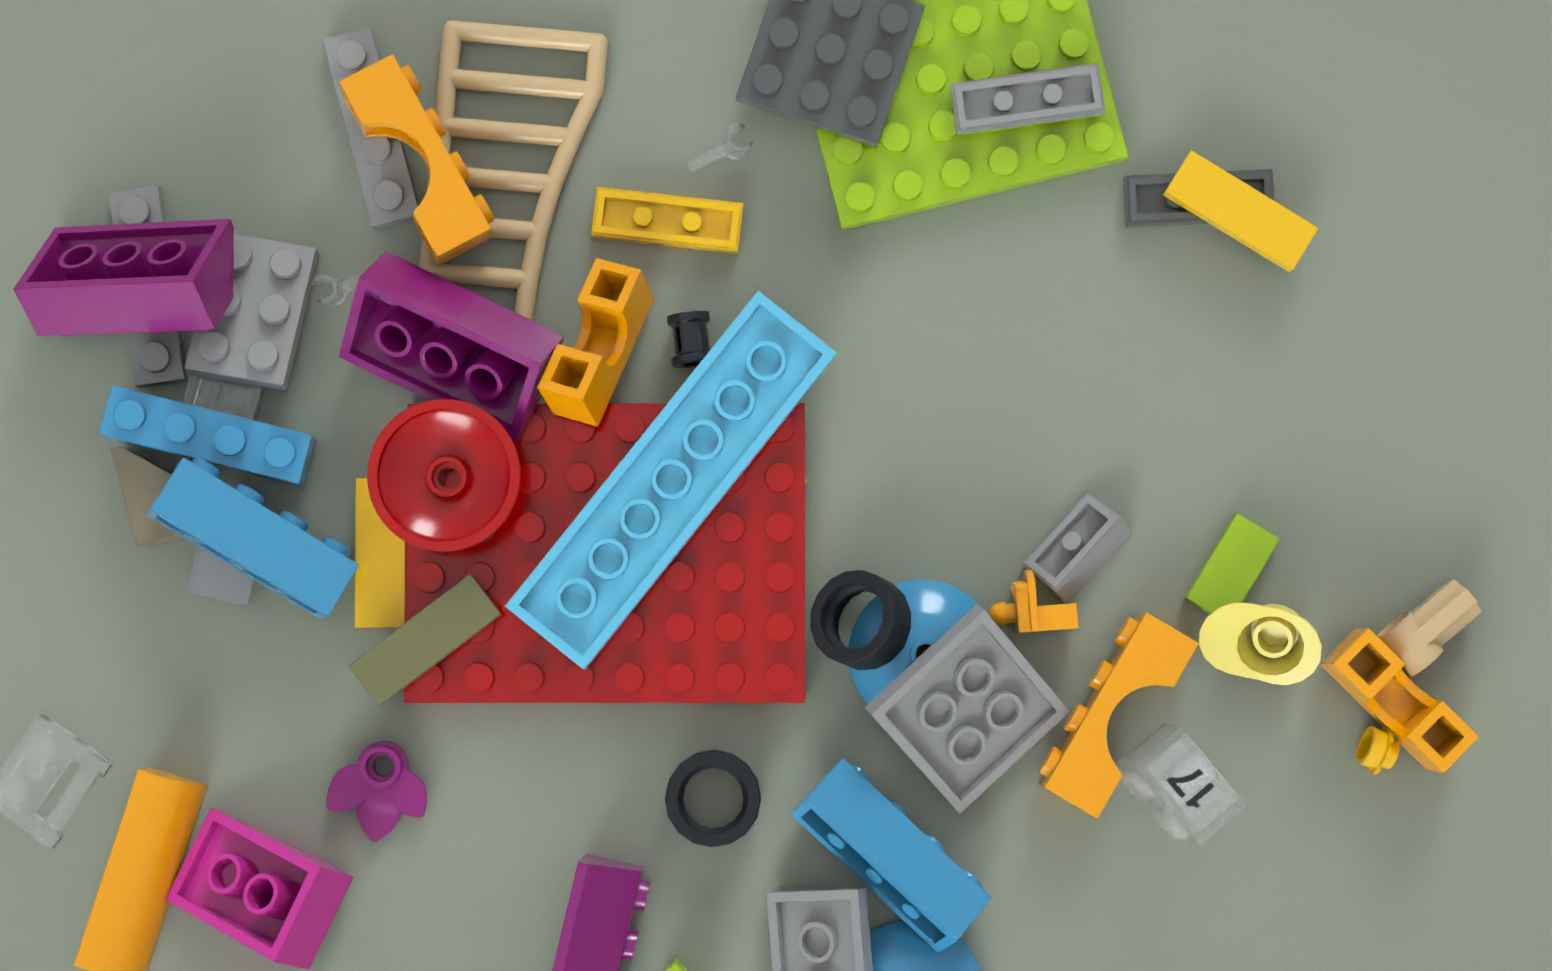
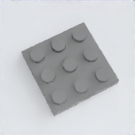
(967, 708)

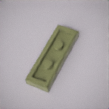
(425, 640)

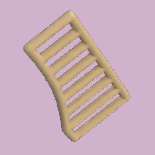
(566, 138)

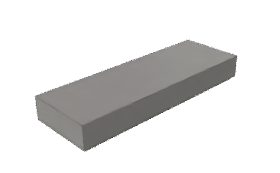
(1027, 99)

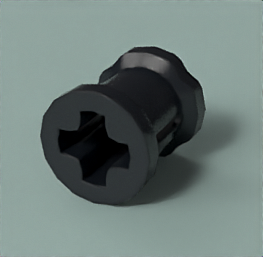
(689, 337)

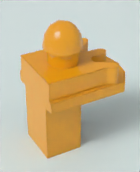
(1029, 616)

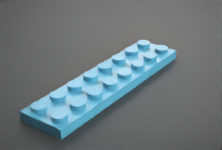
(671, 480)

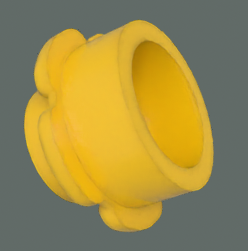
(1377, 749)

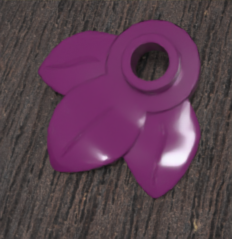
(376, 796)

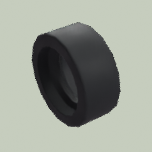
(828, 610)
(704, 835)

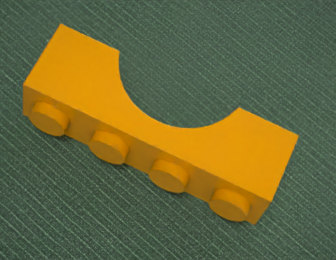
(387, 106)
(1083, 766)

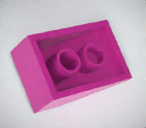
(259, 890)

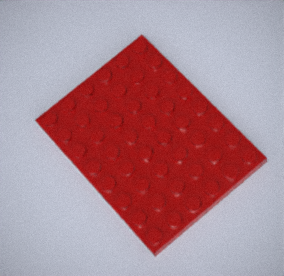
(709, 630)

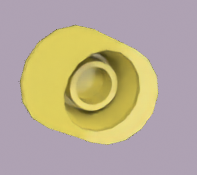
(1260, 642)

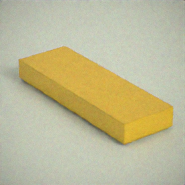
(1240, 211)
(667, 220)
(380, 568)

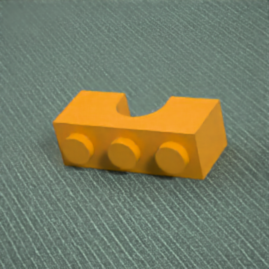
(613, 312)
(1382, 688)

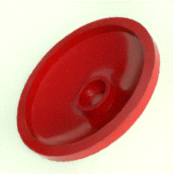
(408, 470)

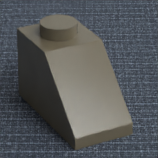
(140, 485)

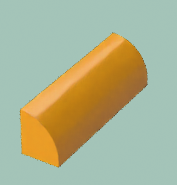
(141, 872)

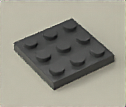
(831, 63)

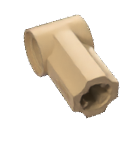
(1420, 634)

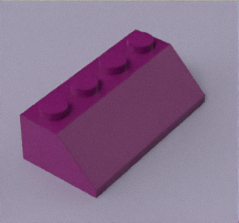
(130, 278)
(446, 342)
(600, 915)

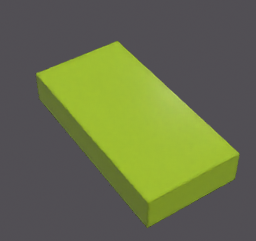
(1232, 565)

